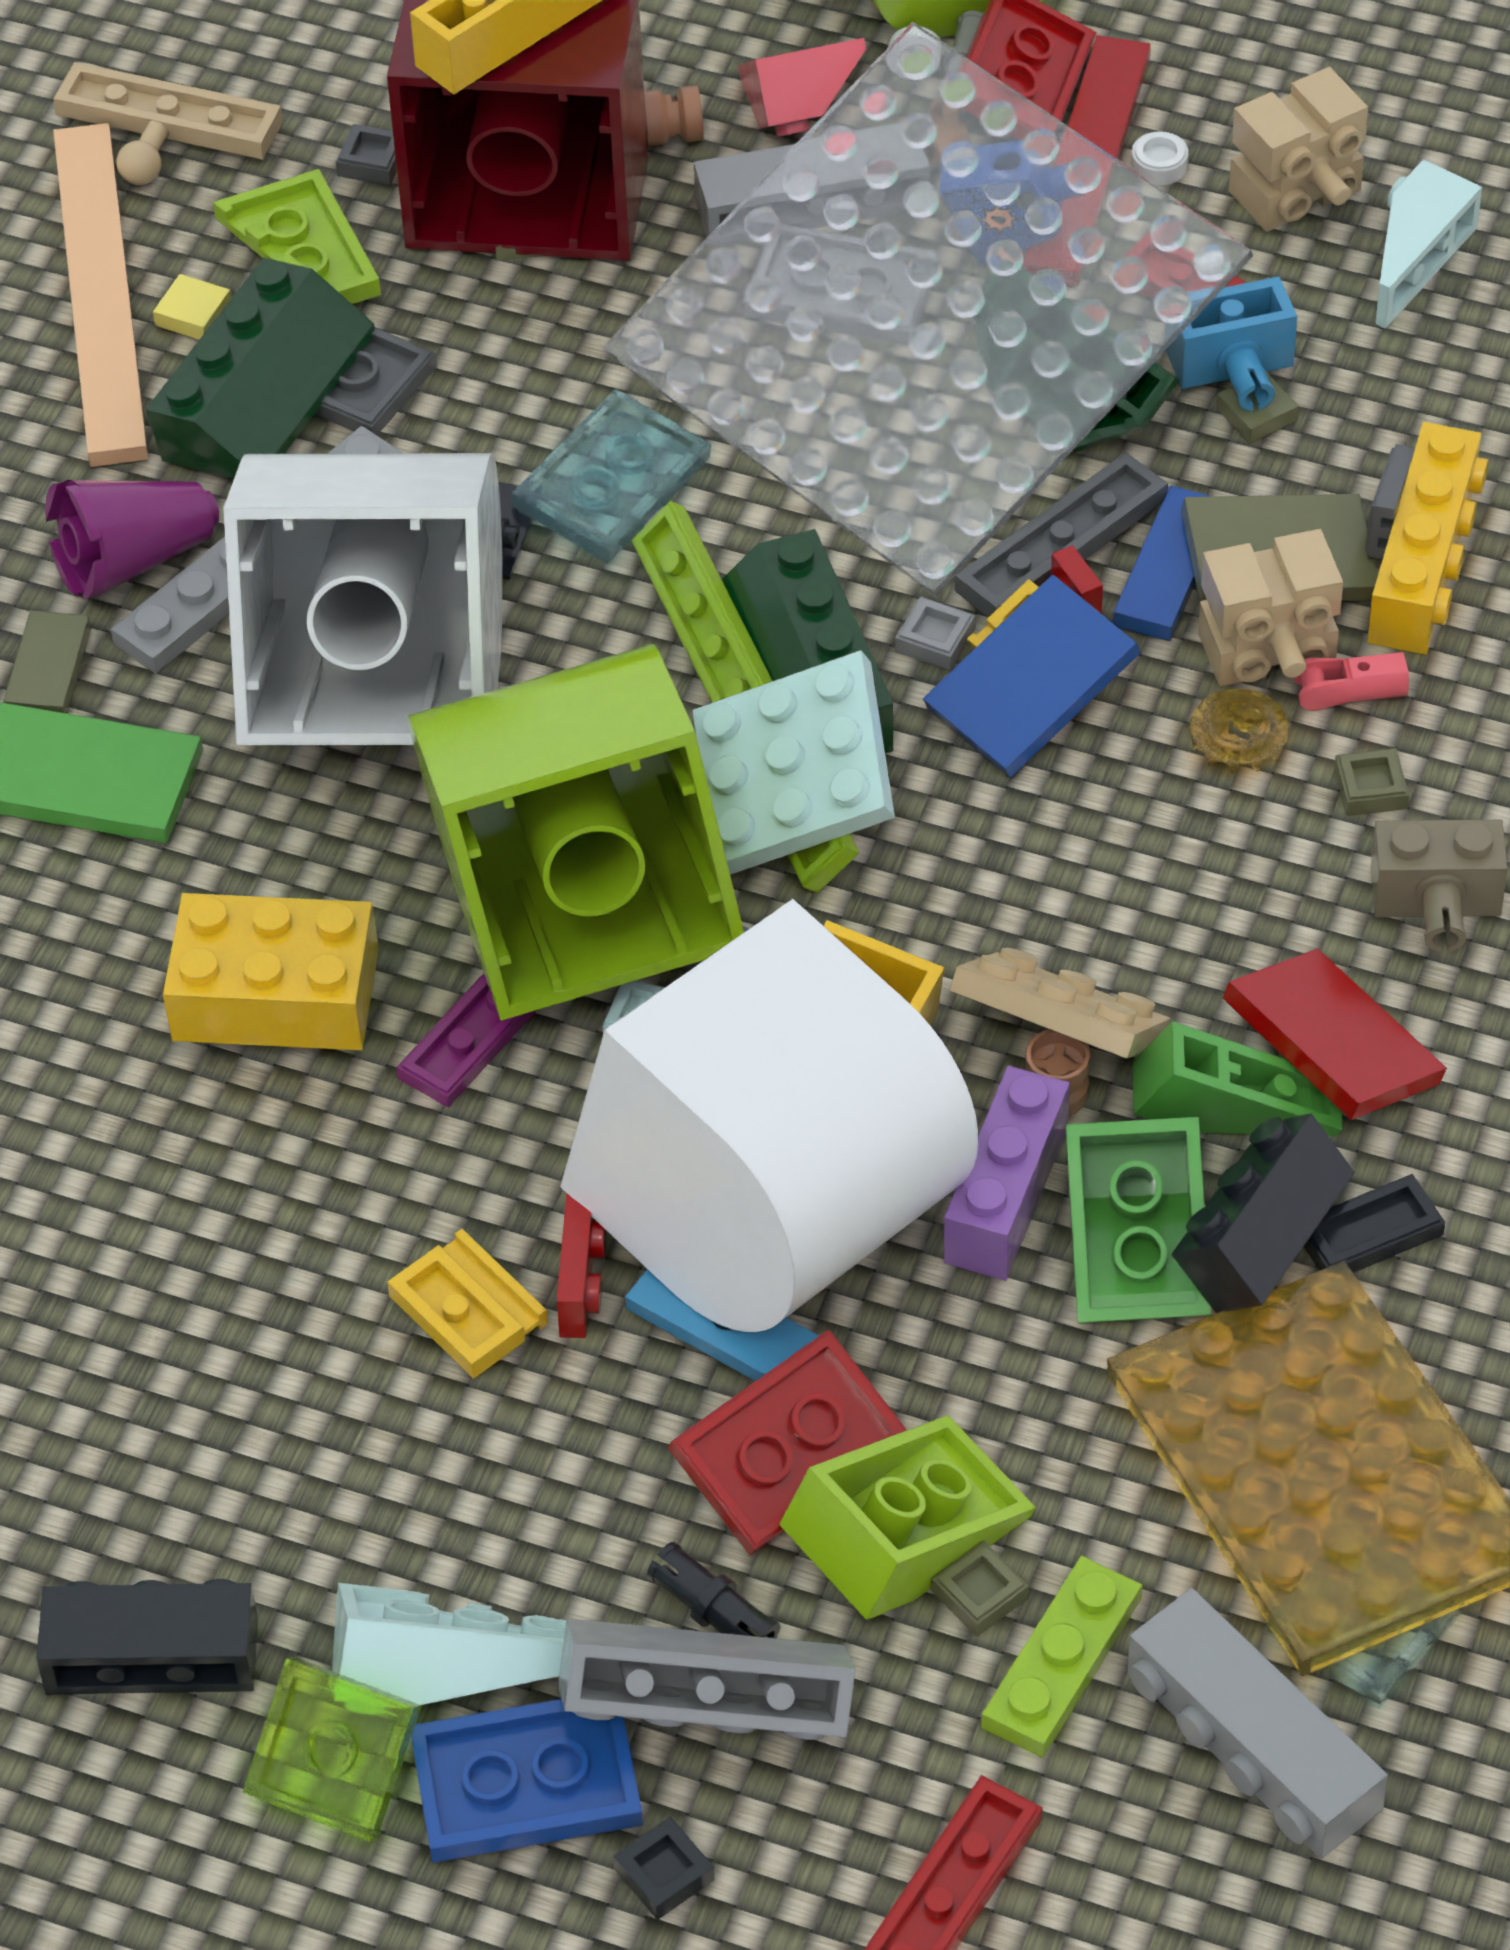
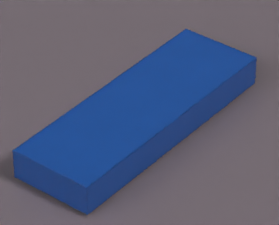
(1161, 576)

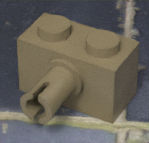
(1439, 873)

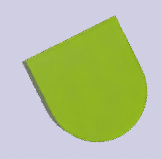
(578, 830)

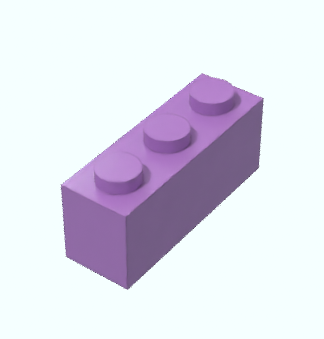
(1009, 1173)

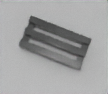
(1387, 500)

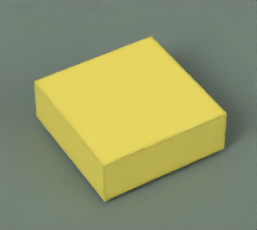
(190, 306)

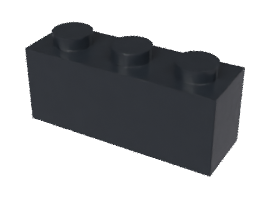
(1262, 1212)
(147, 1637)

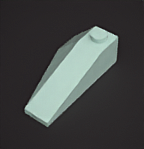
(438, 1655)

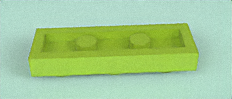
(1061, 1656)

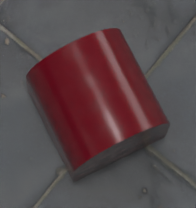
(532, 152)

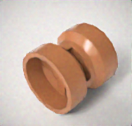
(673, 116)
(1062, 1059)

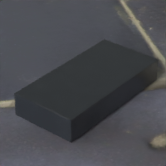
(1375, 1226)

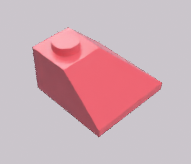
(798, 84)

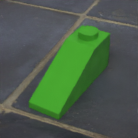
(1222, 1084)

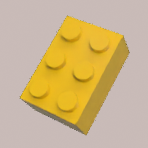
(271, 971)

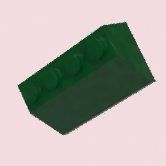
(258, 370)
(800, 612)

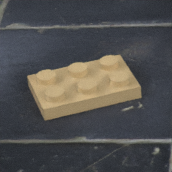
(1060, 1002)

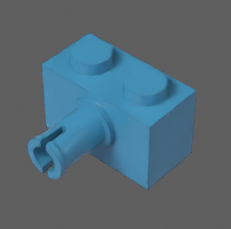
(1238, 339)

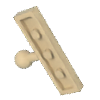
(165, 112)

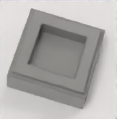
(935, 633)

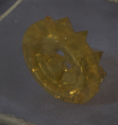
(1252, 714)

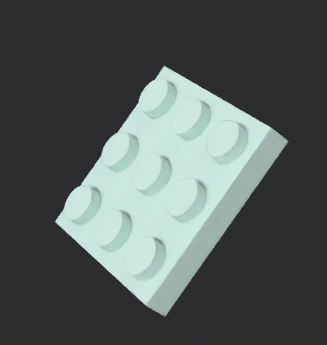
(795, 761)

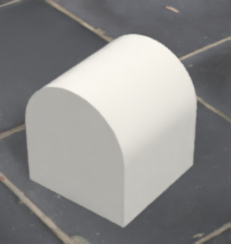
(360, 592)
(768, 1123)

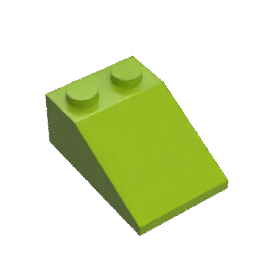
(901, 1513)

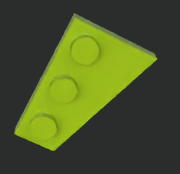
(305, 227)

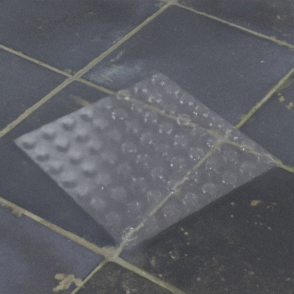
(927, 306)

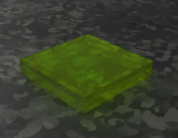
(331, 1749)

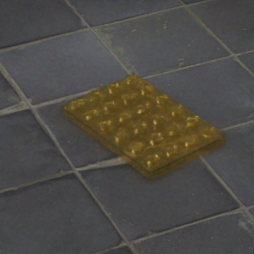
(1322, 1466)

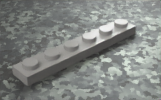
(199, 594)

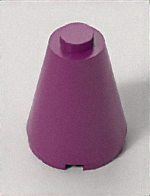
(124, 528)

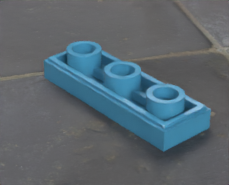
(745, 1352)

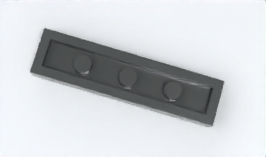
(1083, 518)

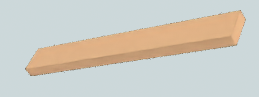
(100, 296)

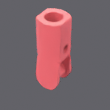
(1355, 679)

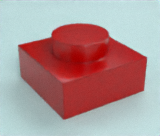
(1077, 575)

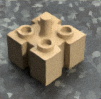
(1298, 149)
(1269, 607)

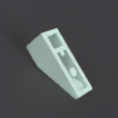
(1426, 225)

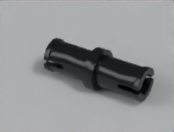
(709, 1597)

